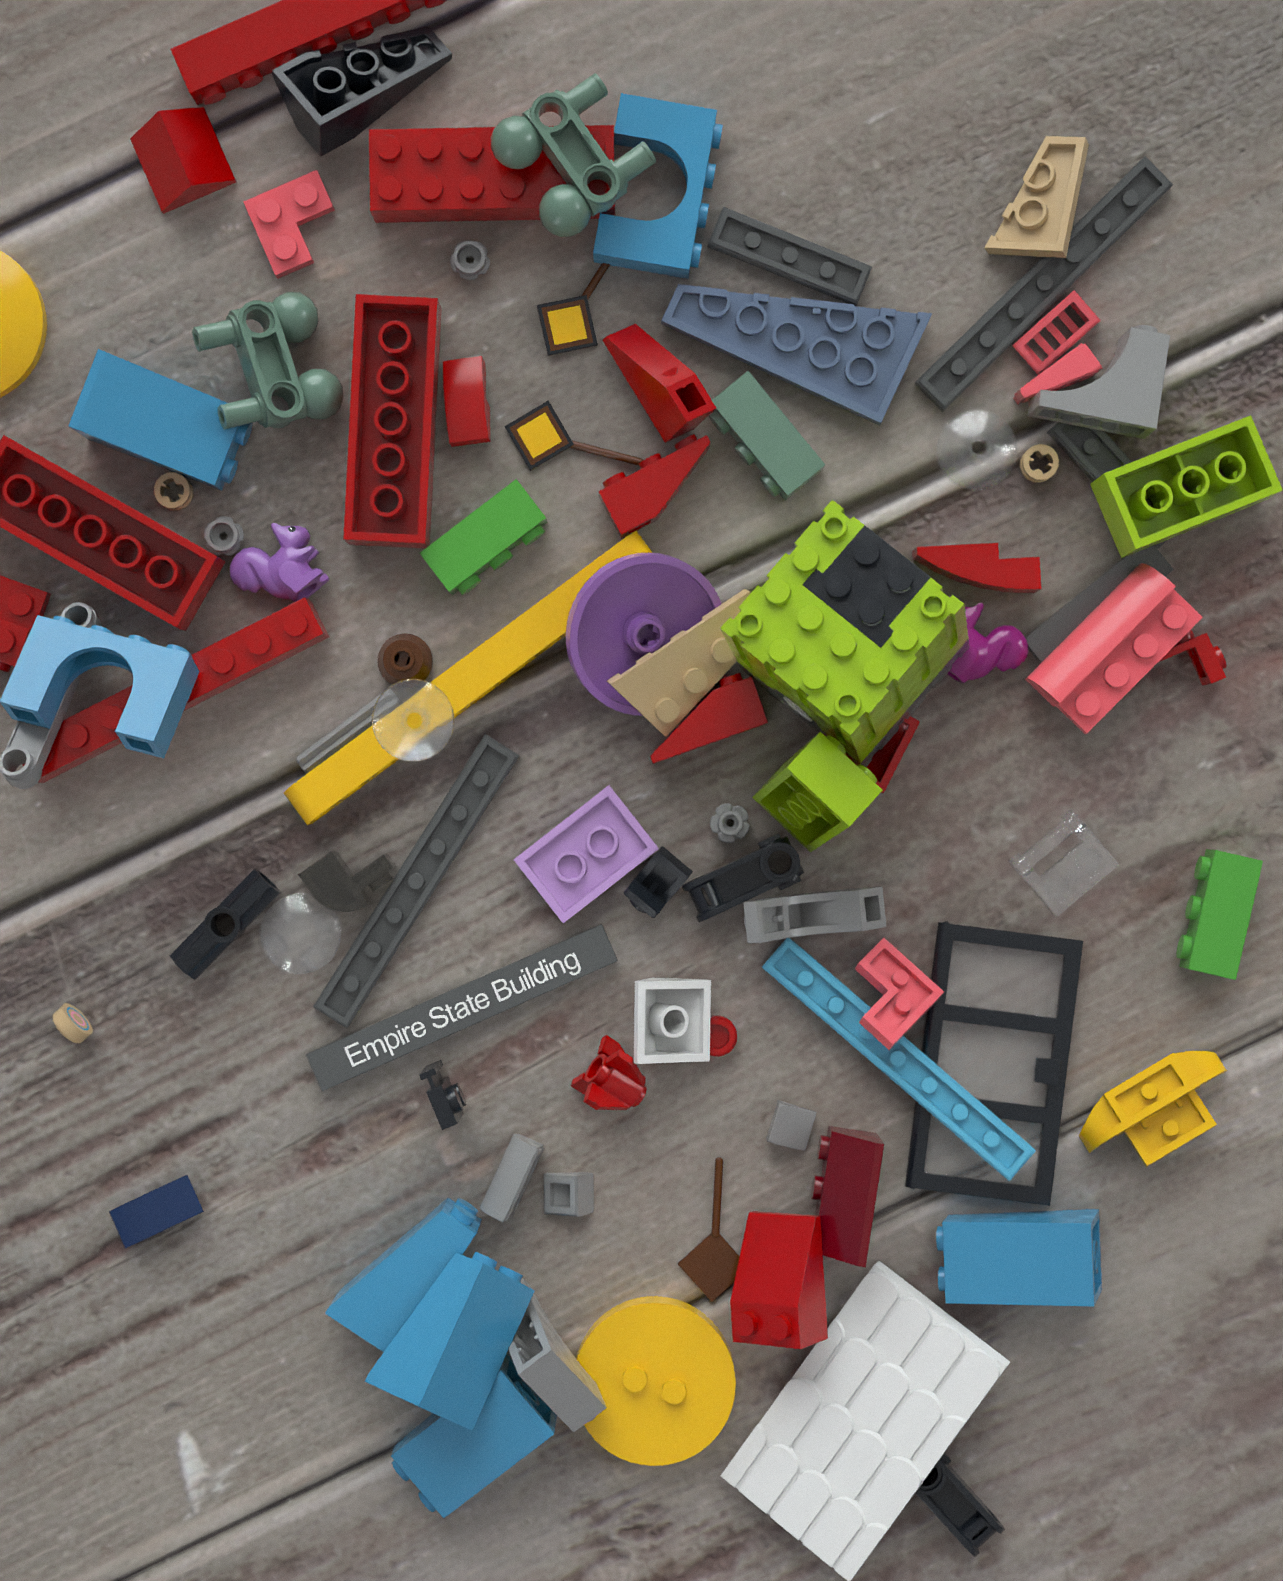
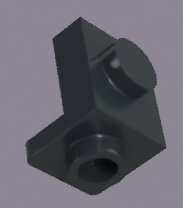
(657, 882)

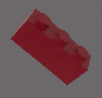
(847, 1192)

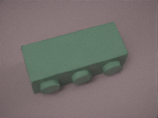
(765, 437)

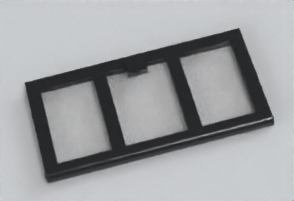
(1007, 1042)

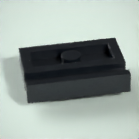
(444, 1097)

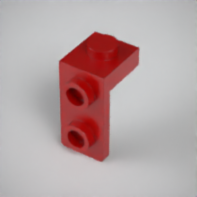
(1205, 658)

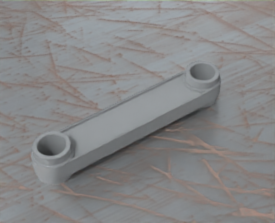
(33, 743)

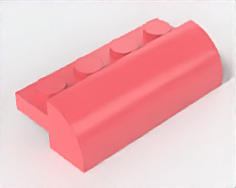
(1114, 647)

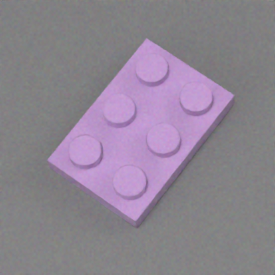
(586, 854)

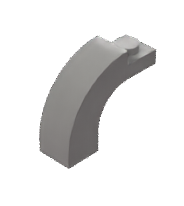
(814, 914)

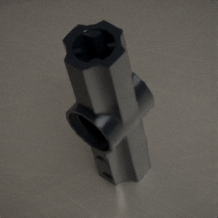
(207, 942)

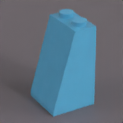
(157, 421)
(1021, 1258)
(394, 1284)
(455, 1340)
(456, 1463)

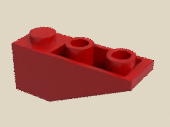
(660, 381)
(645, 494)

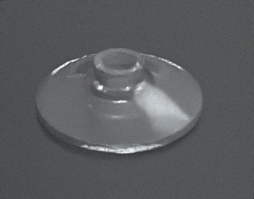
(959, 460)
(391, 717)

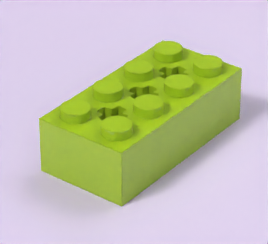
(1196, 463)
(818, 792)

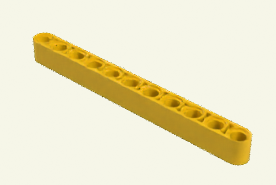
(461, 683)

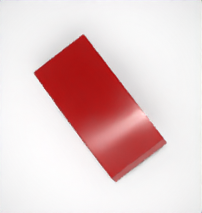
(466, 401)

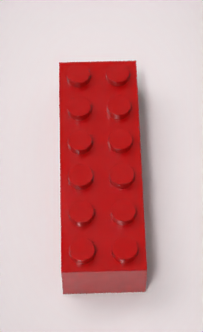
(457, 177)
(392, 421)
(103, 537)

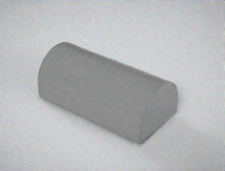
(512, 1177)

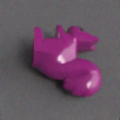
(1001, 648)

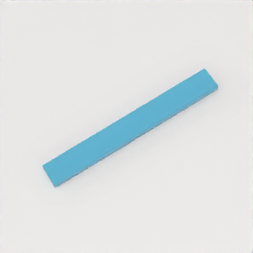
(902, 1063)

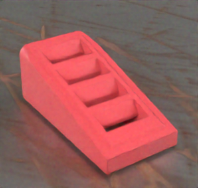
(1080, 308)
(1069, 370)

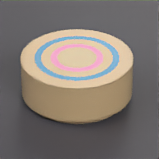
(72, 1023)

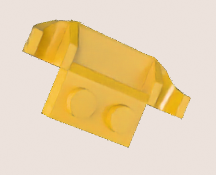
(1156, 1106)

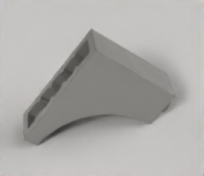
(1123, 398)
(553, 1370)

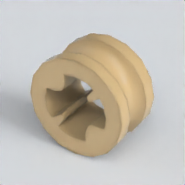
(1041, 450)
(167, 502)

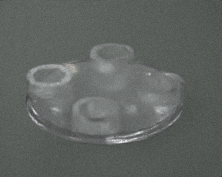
(300, 934)

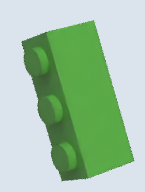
(485, 538)
(1219, 913)

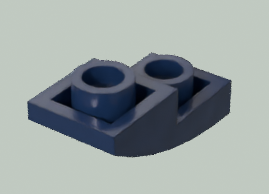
(156, 1211)

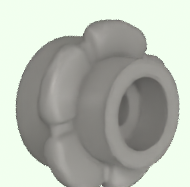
(470, 249)
(223, 525)
(738, 815)

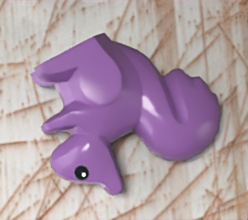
(286, 572)

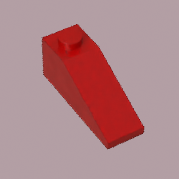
(720, 715)

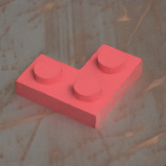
(279, 214)
(904, 990)

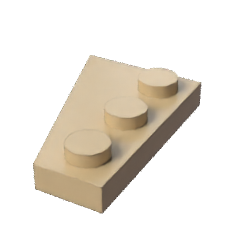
(1045, 207)

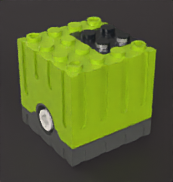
(848, 633)

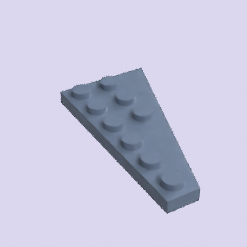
(816, 345)

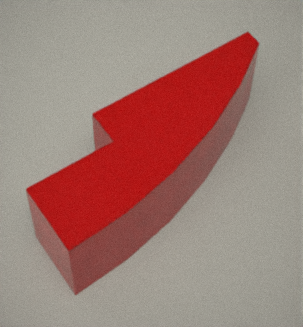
(981, 567)

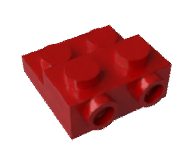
(18, 613)

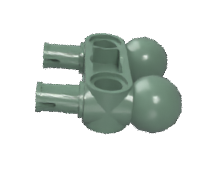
(573, 152)
(269, 364)

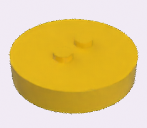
(661, 1379)

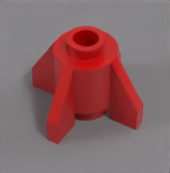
(611, 1079)

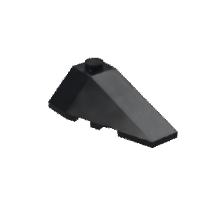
(349, 89)

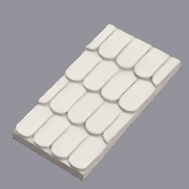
(864, 1420)

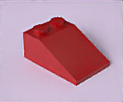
(780, 1282)

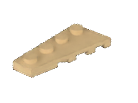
(682, 672)

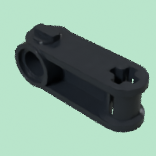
(743, 878)
(958, 1506)

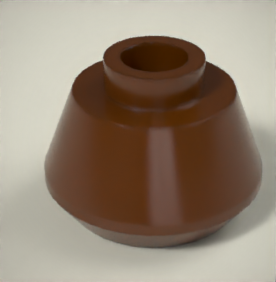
(407, 647)

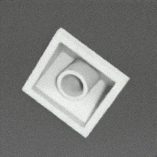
(672, 1020)

